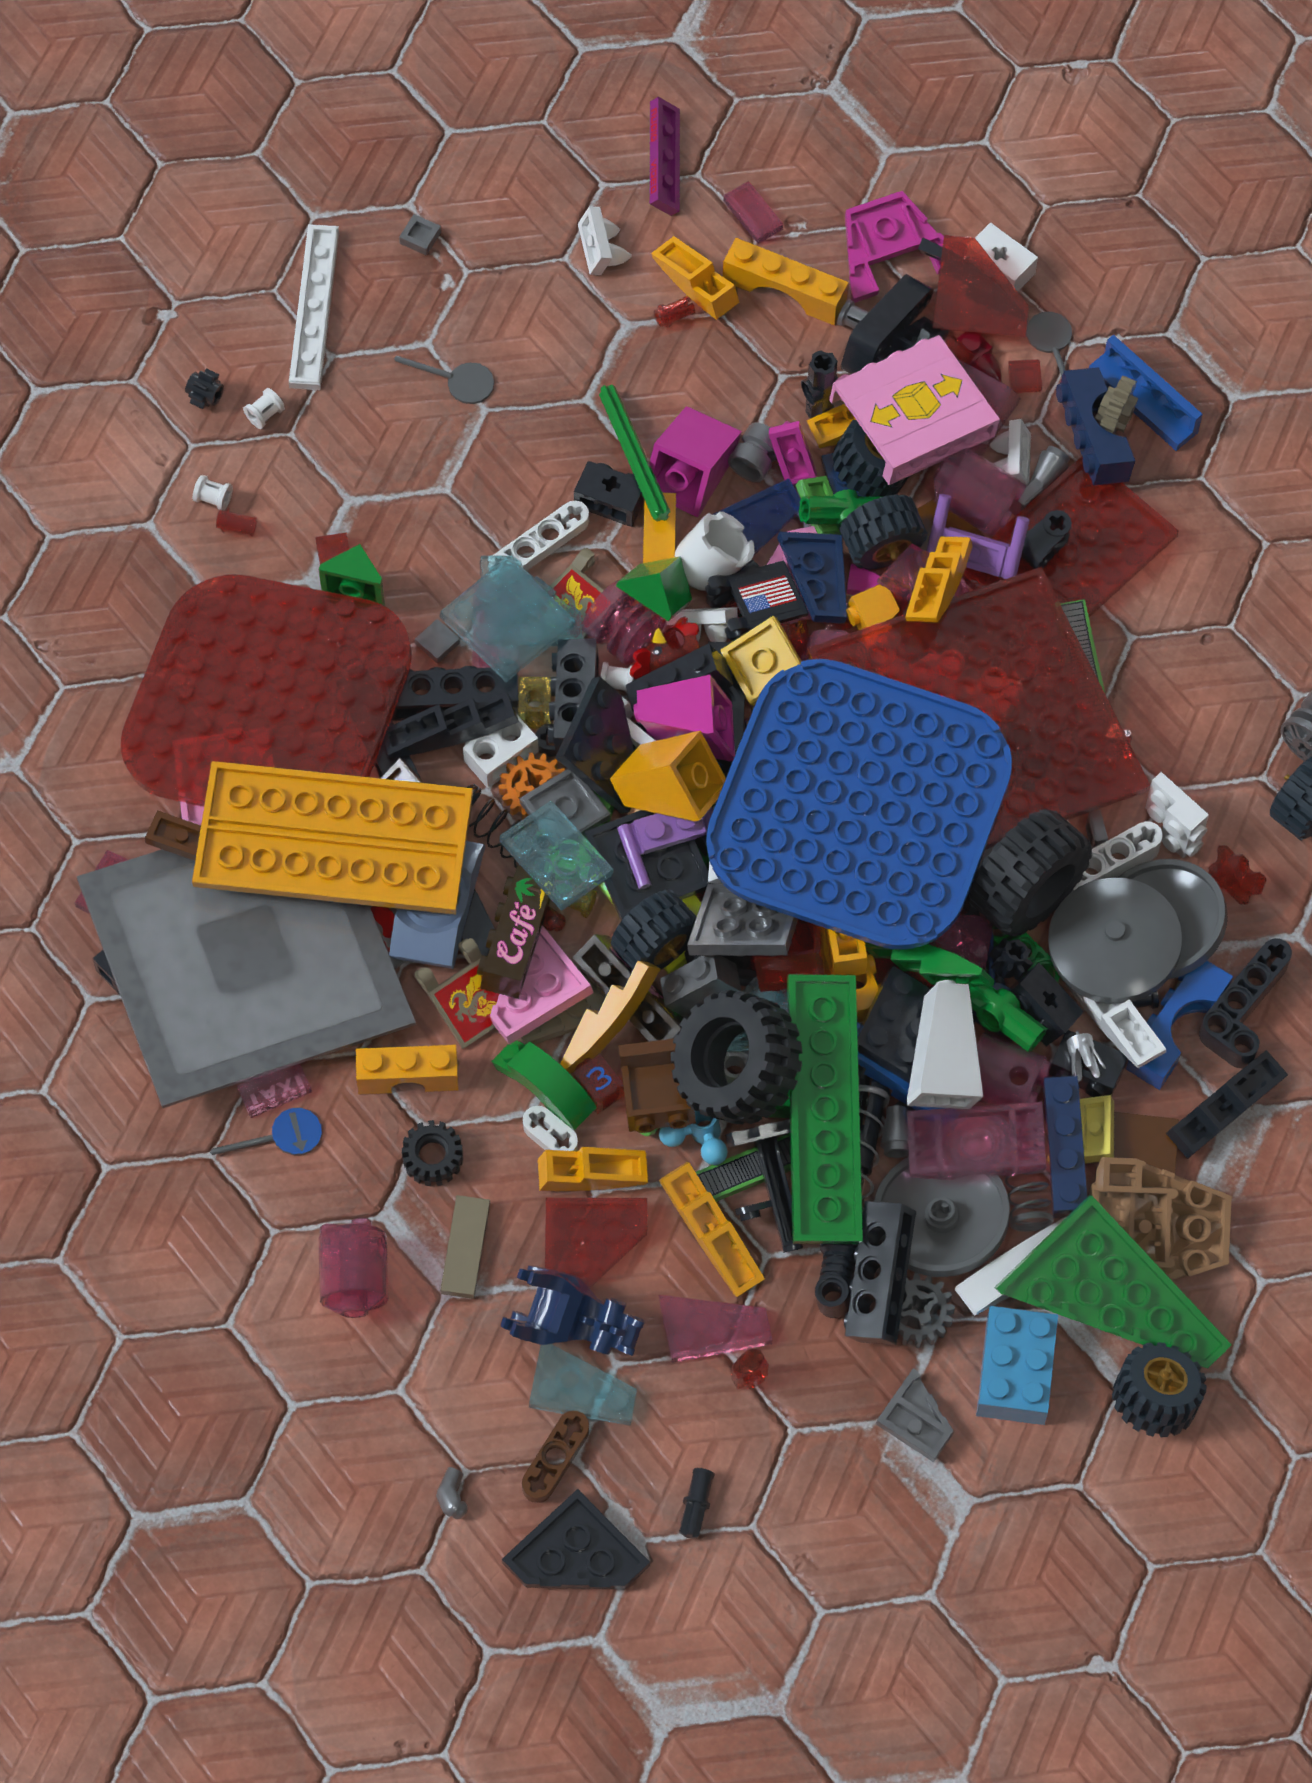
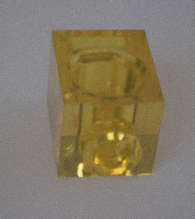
(532, 690)

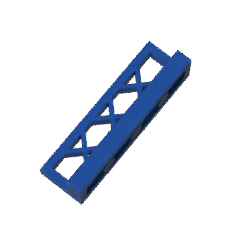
(1158, 401)

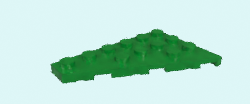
(1107, 1281)

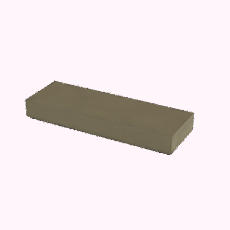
(465, 1246)

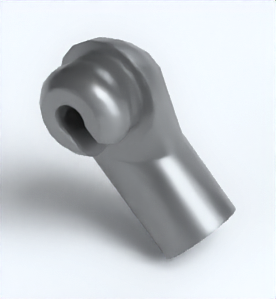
(448, 1496)

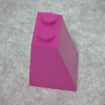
(693, 458)
(689, 708)

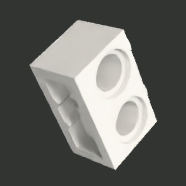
(502, 750)

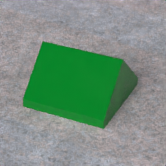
(352, 575)
(659, 586)

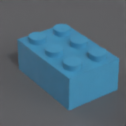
(1017, 1365)

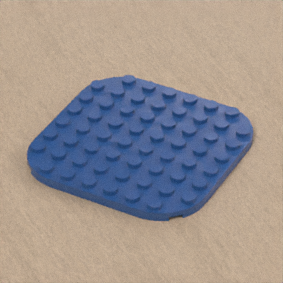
(859, 804)

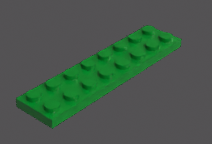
(825, 1112)

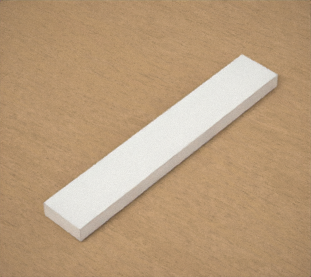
(314, 307)

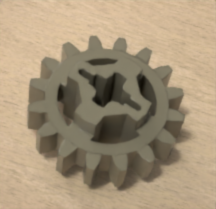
(1117, 406)

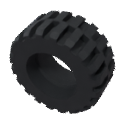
(1030, 872)
(769, 1066)

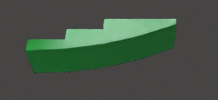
(934, 964)

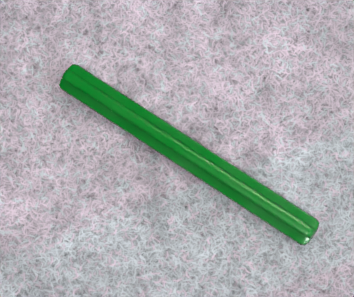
(634, 453)

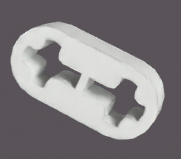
(555, 1127)

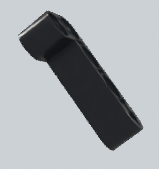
(884, 321)
(1249, 996)

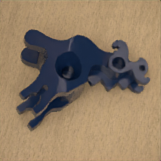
(570, 1311)

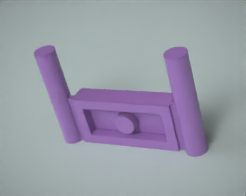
(986, 554)
(655, 834)

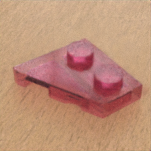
(968, 939)

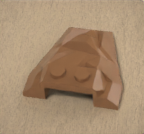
(1169, 1217)

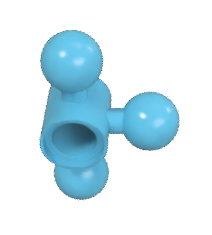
(713, 1149)

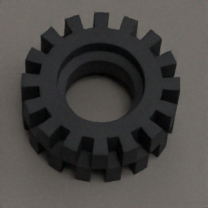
(432, 1172)

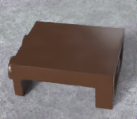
(650, 1087)

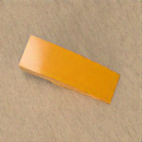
(696, 277)
(591, 1169)

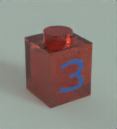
(599, 1082)

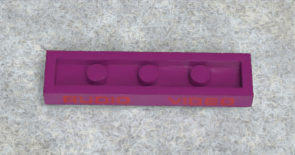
(664, 156)

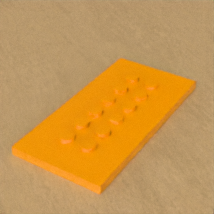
(333, 837)

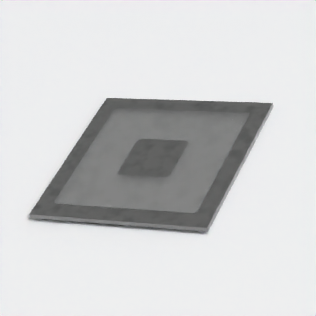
(234, 978)

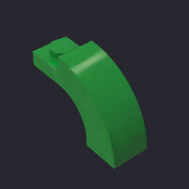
(546, 1080)

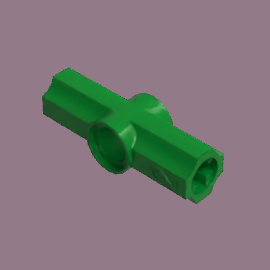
(830, 509)
(1001, 1012)

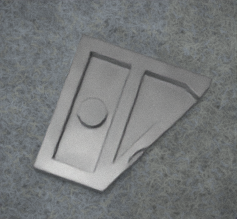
(916, 1419)

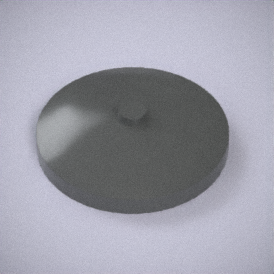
(1196, 902)
(1115, 940)
(955, 1222)

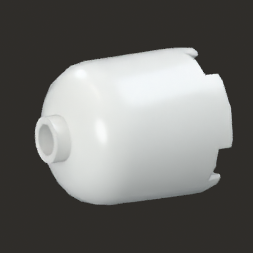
(714, 549)

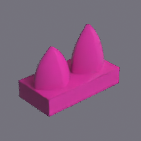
(792, 451)

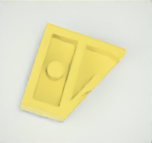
(1097, 1128)

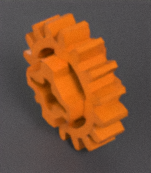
(532, 770)

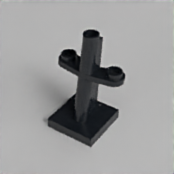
(774, 1177)

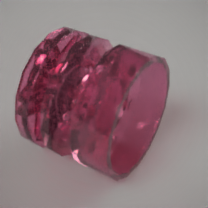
(621, 623)

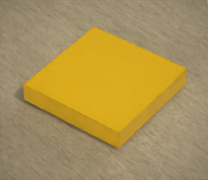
(760, 656)

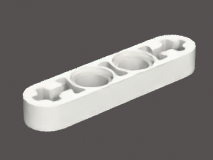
(545, 547)

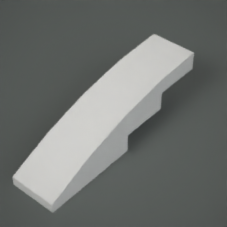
(1124, 1028)
(979, 1289)

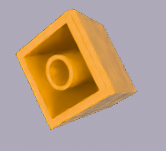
(671, 777)

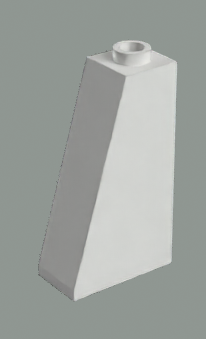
(946, 1051)

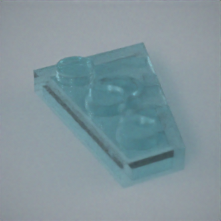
(571, 1384)

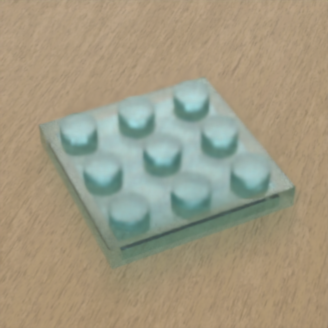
(507, 618)

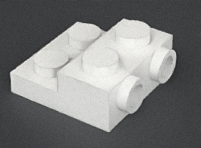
(1181, 817)

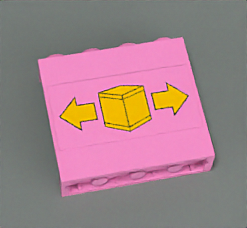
(917, 407)

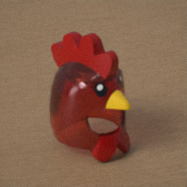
(665, 648)

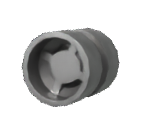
(755, 455)

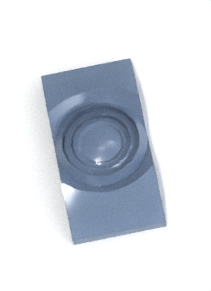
(435, 936)

